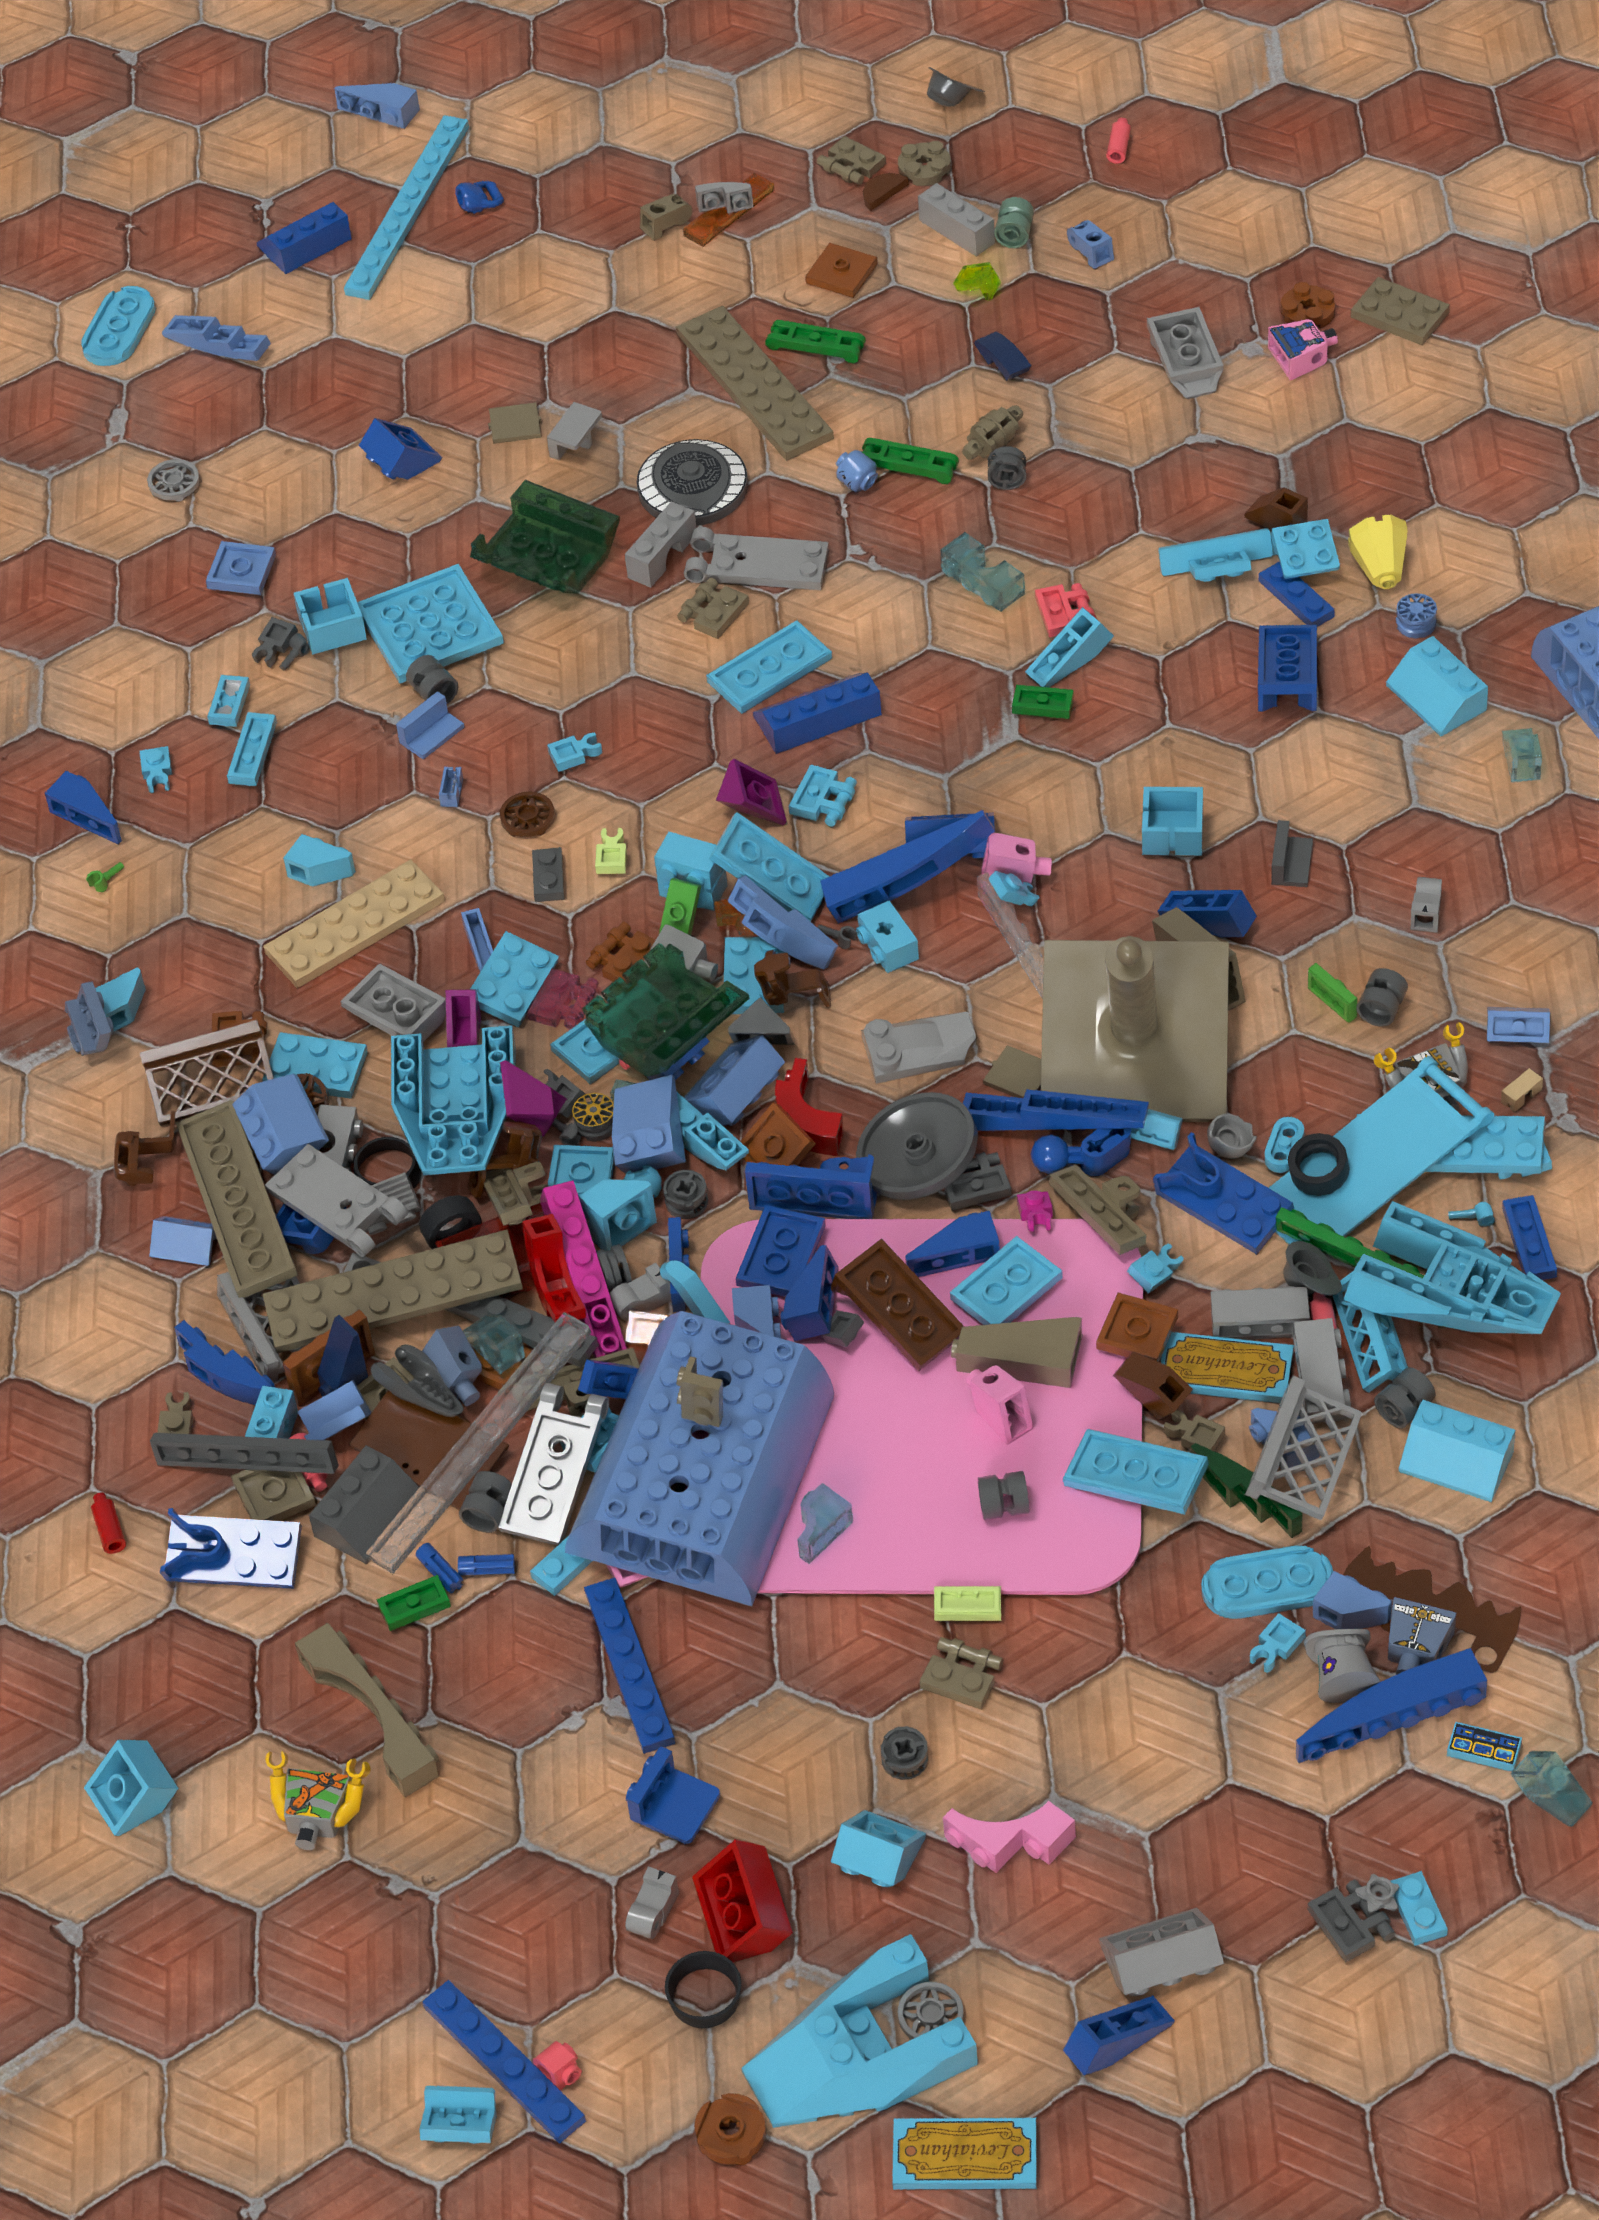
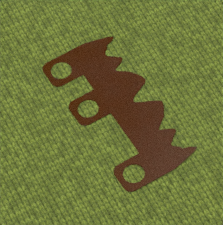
(1416, 1586)

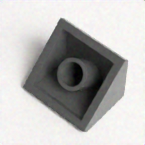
(761, 1020)

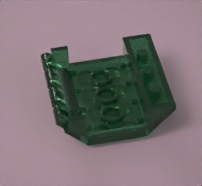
(550, 539)
(659, 1011)

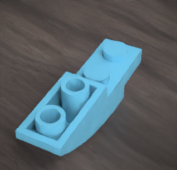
(708, 1138)

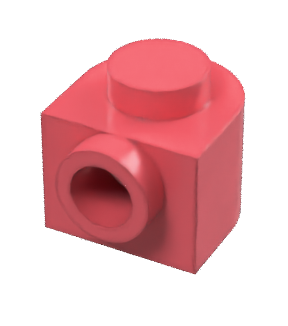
(559, 2064)

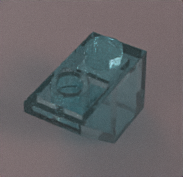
(496, 1341)
(1551, 1786)

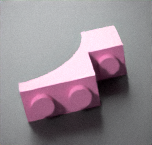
(993, 1844)

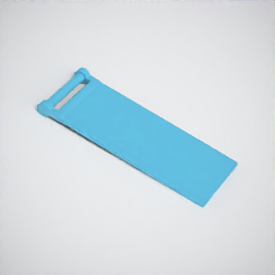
(1387, 1149)

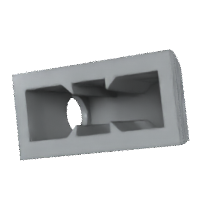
(693, 951)

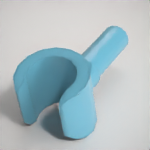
(1481, 1211)

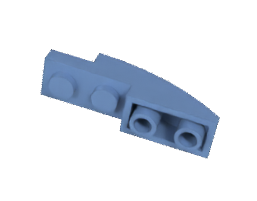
(782, 929)

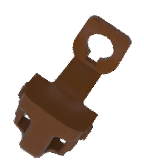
(776, 984)
(129, 1146)
(515, 1156)

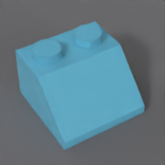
(618, 1211)
(130, 1785)
(876, 1848)

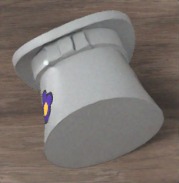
(1341, 1663)

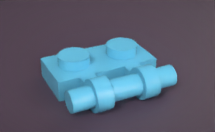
(814, 792)

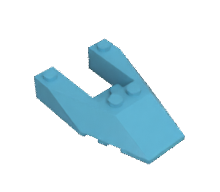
(1463, 1282)
(838, 2057)

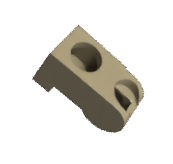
(663, 215)

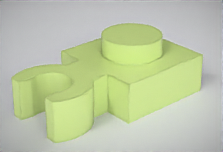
(611, 854)

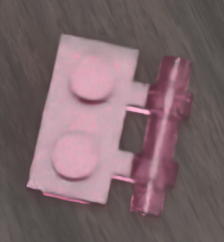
(556, 994)

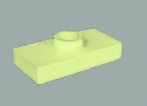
(967, 1603)

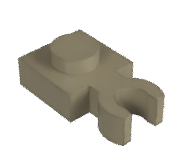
(178, 1417)
(1196, 1431)

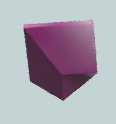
(751, 793)
(529, 1099)

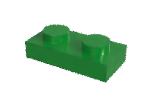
(1042, 701)
(413, 1603)

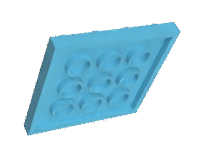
(430, 617)

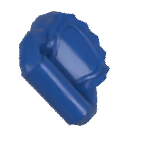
(474, 200)

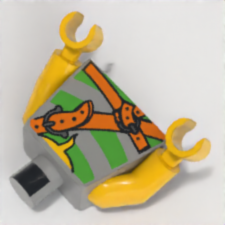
(315, 1801)

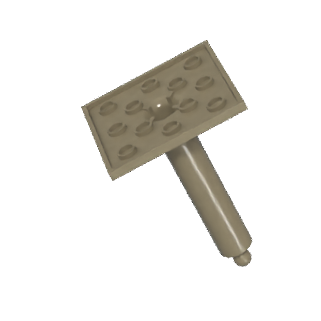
(1138, 1023)

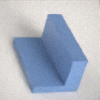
(428, 726)
(1518, 1024)
(182, 1240)
(334, 1412)

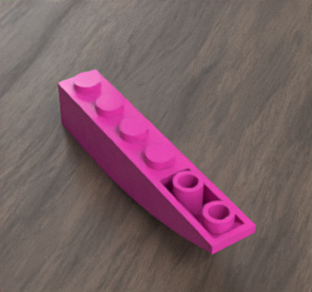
(584, 1266)

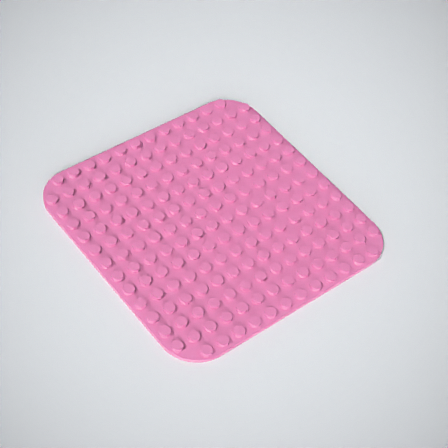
(913, 1445)

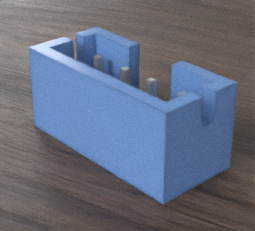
(451, 787)

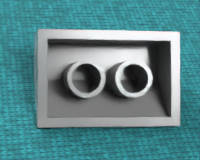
(1162, 1952)

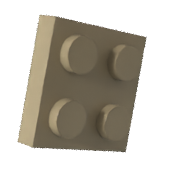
(272, 1493)

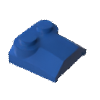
(302, 1231)

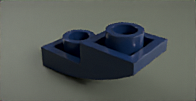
(1001, 351)

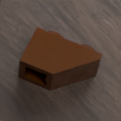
(1279, 509)
(1153, 1384)

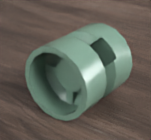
(1014, 222)

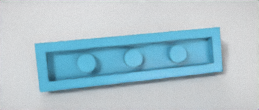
(1384, 1342)

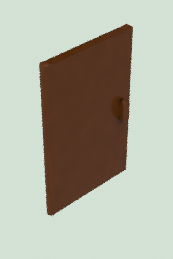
(416, 1439)

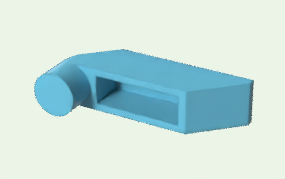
(692, 1290)

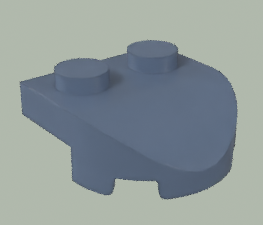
(89, 1026)

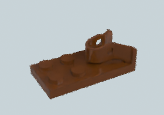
(898, 1304)

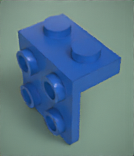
(670, 1799)

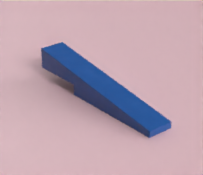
(1054, 1111)

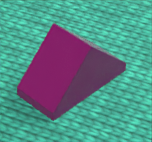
(462, 1017)

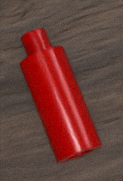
(107, 1524)

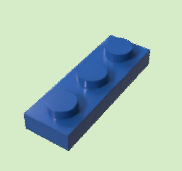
(1297, 596)
(1529, 1237)
(677, 1242)

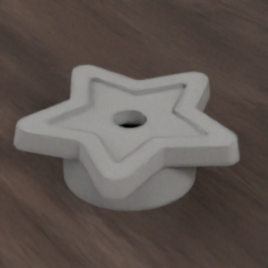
(1378, 1885)

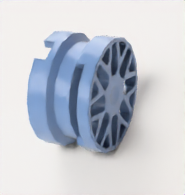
(1416, 618)

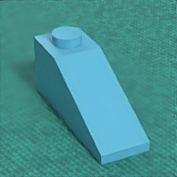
(1072, 648)

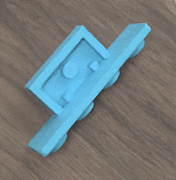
(1216, 556)

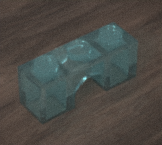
(966, 563)

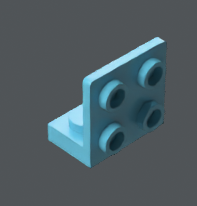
(1305, 548)

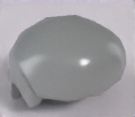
(1230, 1136)

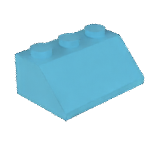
(1438, 686)
(1457, 1450)

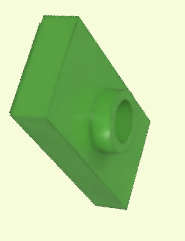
(681, 905)
(1332, 992)

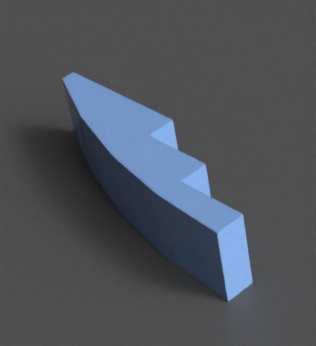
(211, 337)

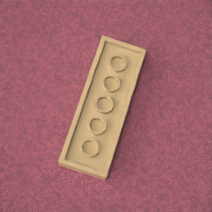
(354, 923)

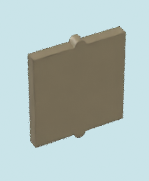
(514, 423)
(1014, 1073)

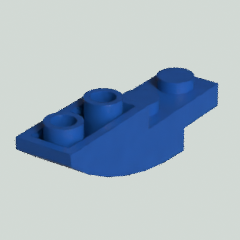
(223, 1372)

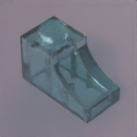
(1522, 754)
(825, 1519)

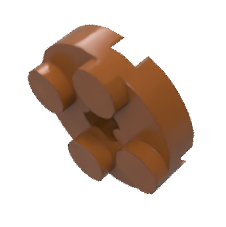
(1302, 295)
(736, 2147)

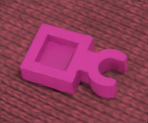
(1035, 1208)

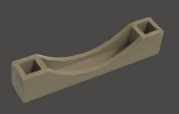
(331, 1663)

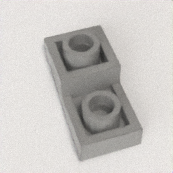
(731, 195)

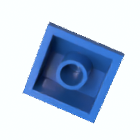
(397, 449)

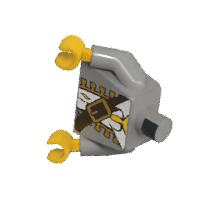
(1450, 1060)

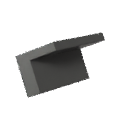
(1290, 858)

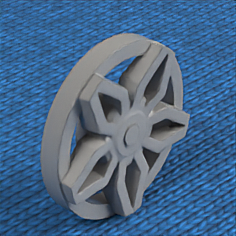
(173, 480)
(929, 2011)

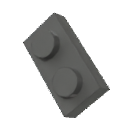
(548, 874)

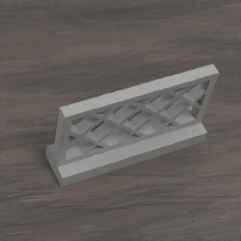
(249, 1324)
(1276, 1446)

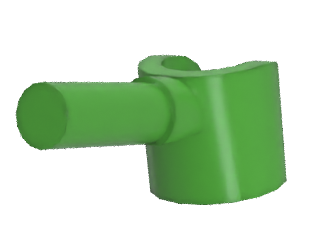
(100, 880)

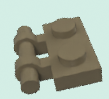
(852, 160)
(719, 613)
(959, 1681)

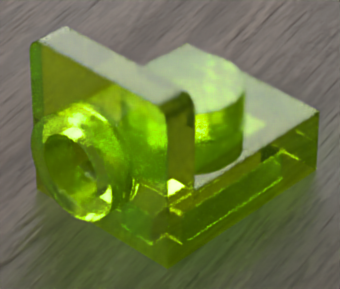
(976, 277)

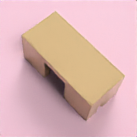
(1515, 1092)

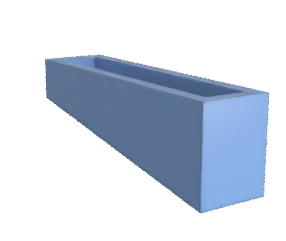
(477, 936)

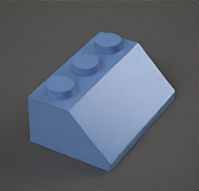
(736, 1079)
(279, 1121)

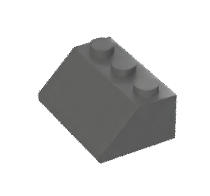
(362, 1503)

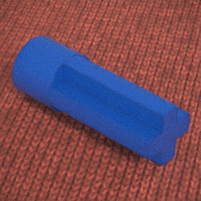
(486, 1564)
(439, 1566)

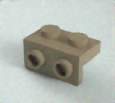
(699, 1395)

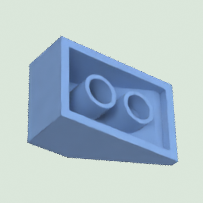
(647, 1125)

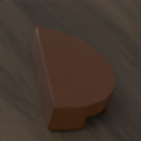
(882, 188)

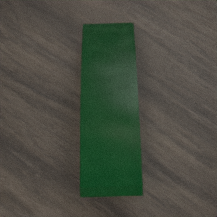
(1231, 1483)

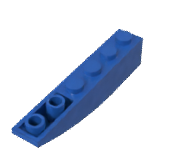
(902, 867)
(1397, 1703)

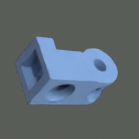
(1092, 243)

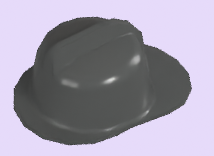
(946, 90)
(1311, 1269)

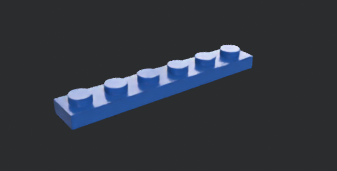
(629, 1665)
(504, 2061)

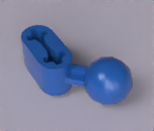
(1096, 1155)

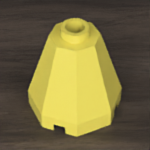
(1380, 549)

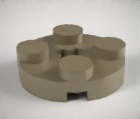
(933, 154)

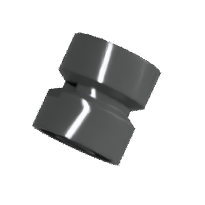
(429, 676)
(1382, 997)
(1402, 1398)
(992, 1499)
(485, 1501)

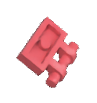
(1055, 606)

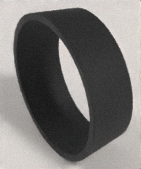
(382, 1144)
(698, 1961)

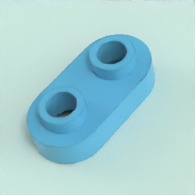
(1280, 1145)

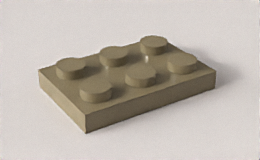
(1400, 311)

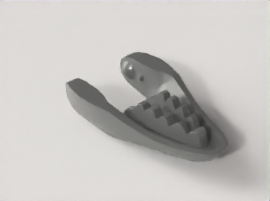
(425, 1389)

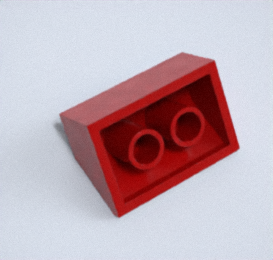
(742, 1902)

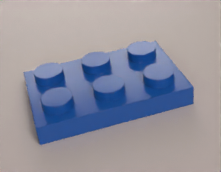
(780, 1249)

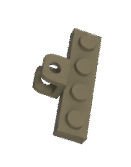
(511, 1193)
(1103, 1208)
(570, 1378)

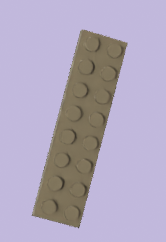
(754, 383)
(236, 1200)
(394, 1289)

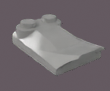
(1186, 351)
(396, 1004)
(917, 1045)

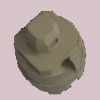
(992, 432)

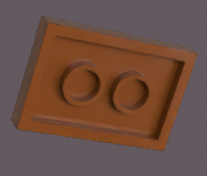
(303, 1365)

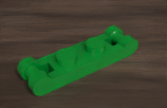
(815, 340)
(911, 459)

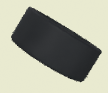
(1323, 1184)
(445, 1211)

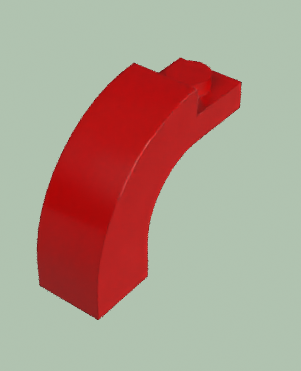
(821, 1126)
(549, 1268)

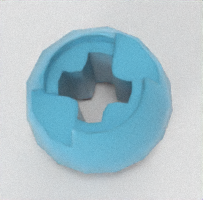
(647, 1174)

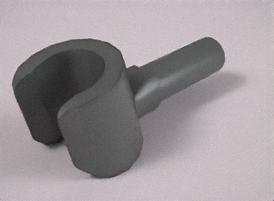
(299, 647)
(842, 936)
(569, 1133)

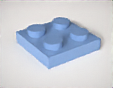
(240, 568)

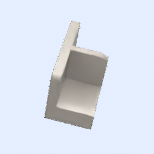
(573, 430)

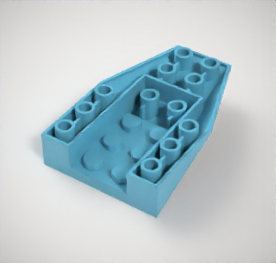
(451, 1099)

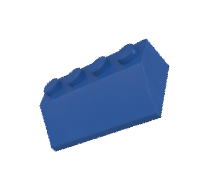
(819, 712)

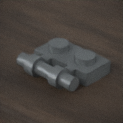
(980, 1185)
(1344, 1927)

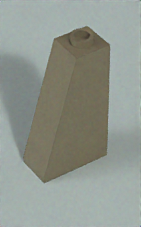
(1180, 927)
(1026, 1350)

